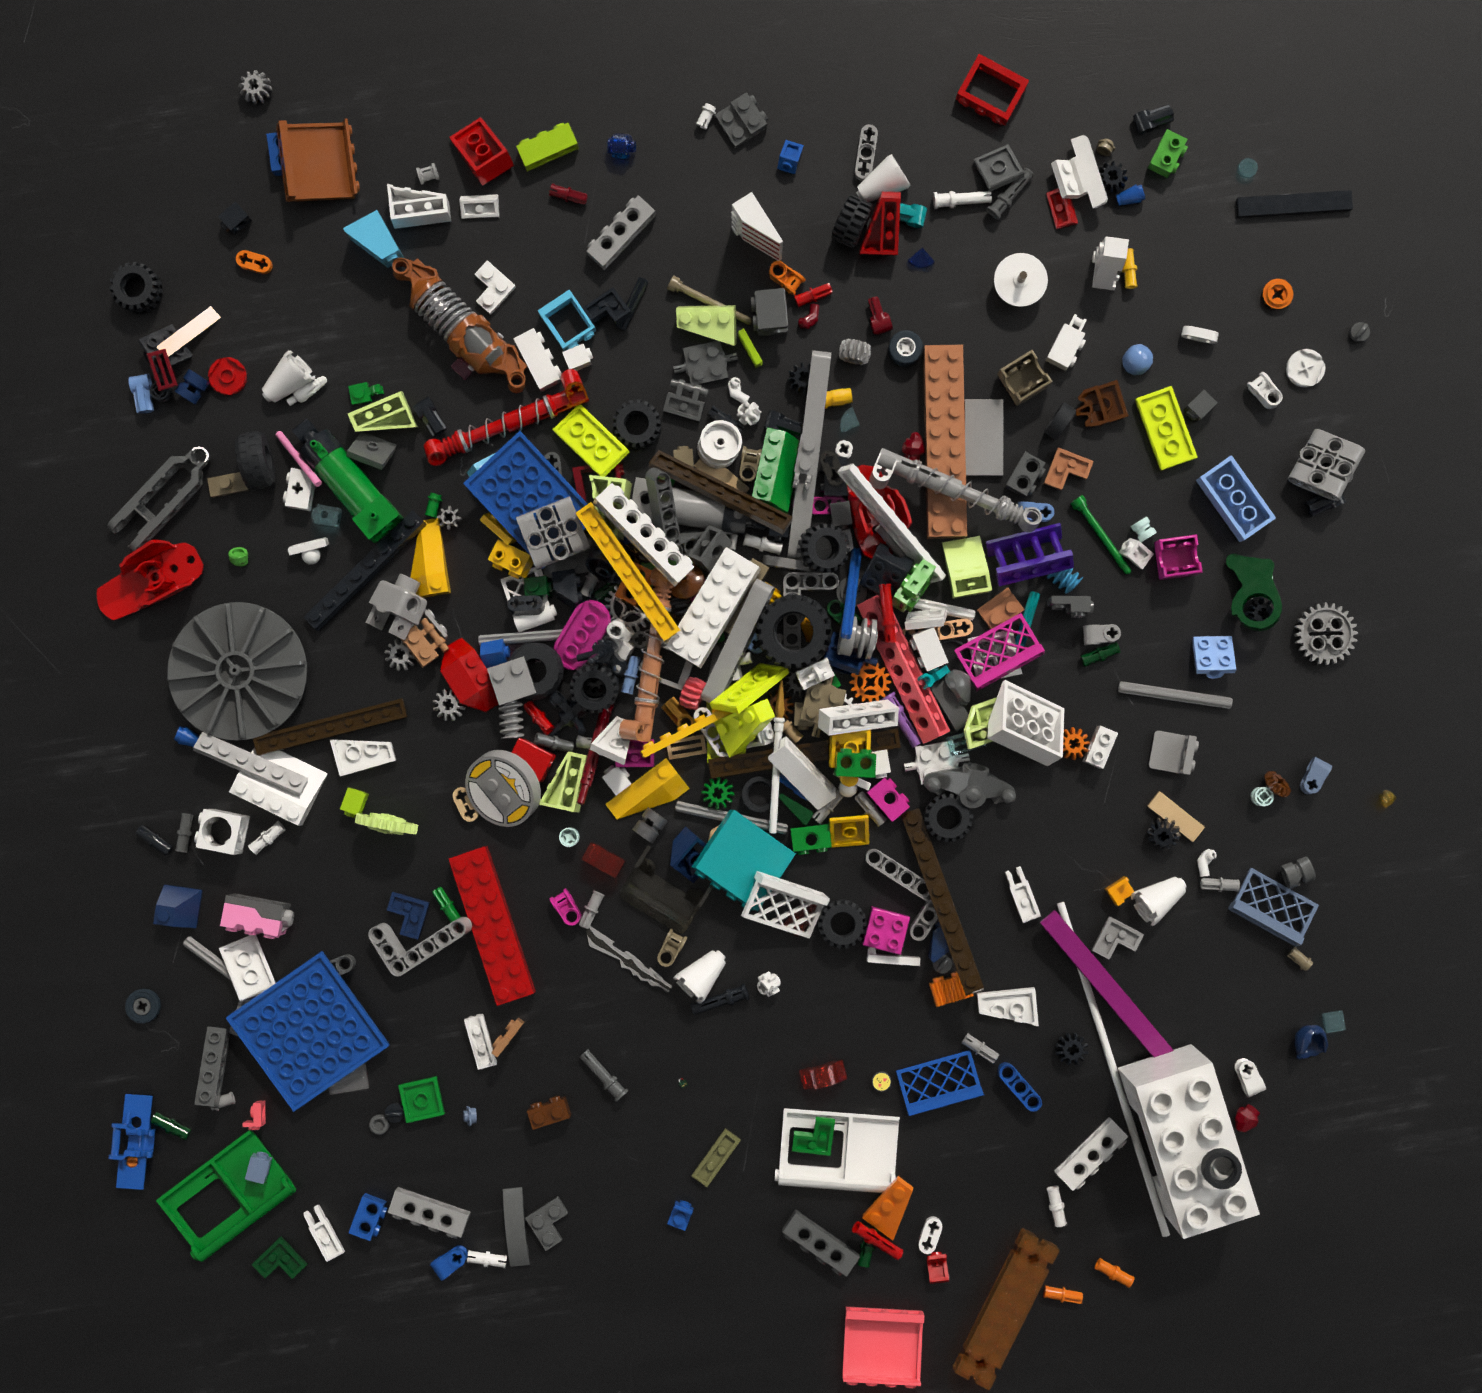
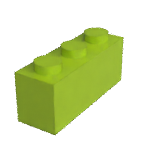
(547, 146)

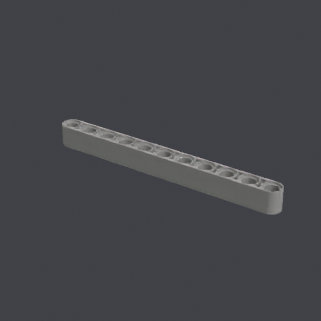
(812, 426)

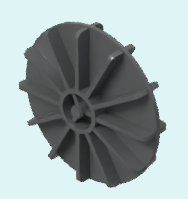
(237, 671)

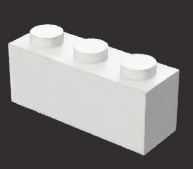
(538, 359)

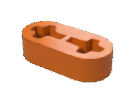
(255, 258)

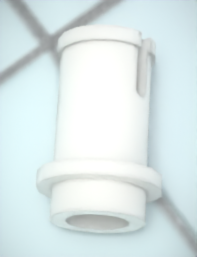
(706, 115)

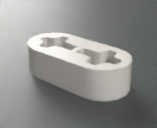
(1199, 334)
(926, 1232)

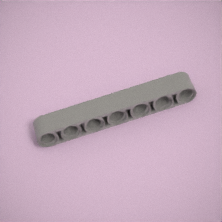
(738, 640)

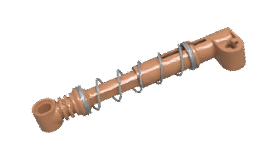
(641, 727)

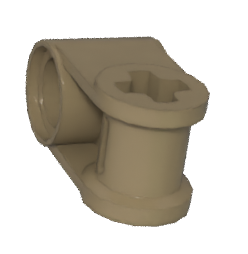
(749, 462)
(671, 947)

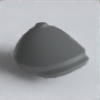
(960, 685)

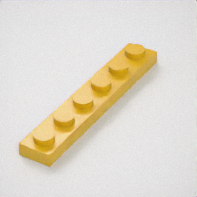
(683, 731)

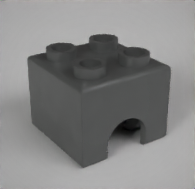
(770, 312)

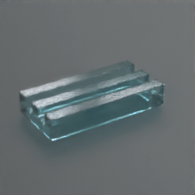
(951, 746)

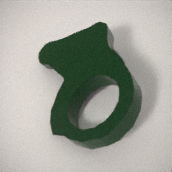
(1256, 581)

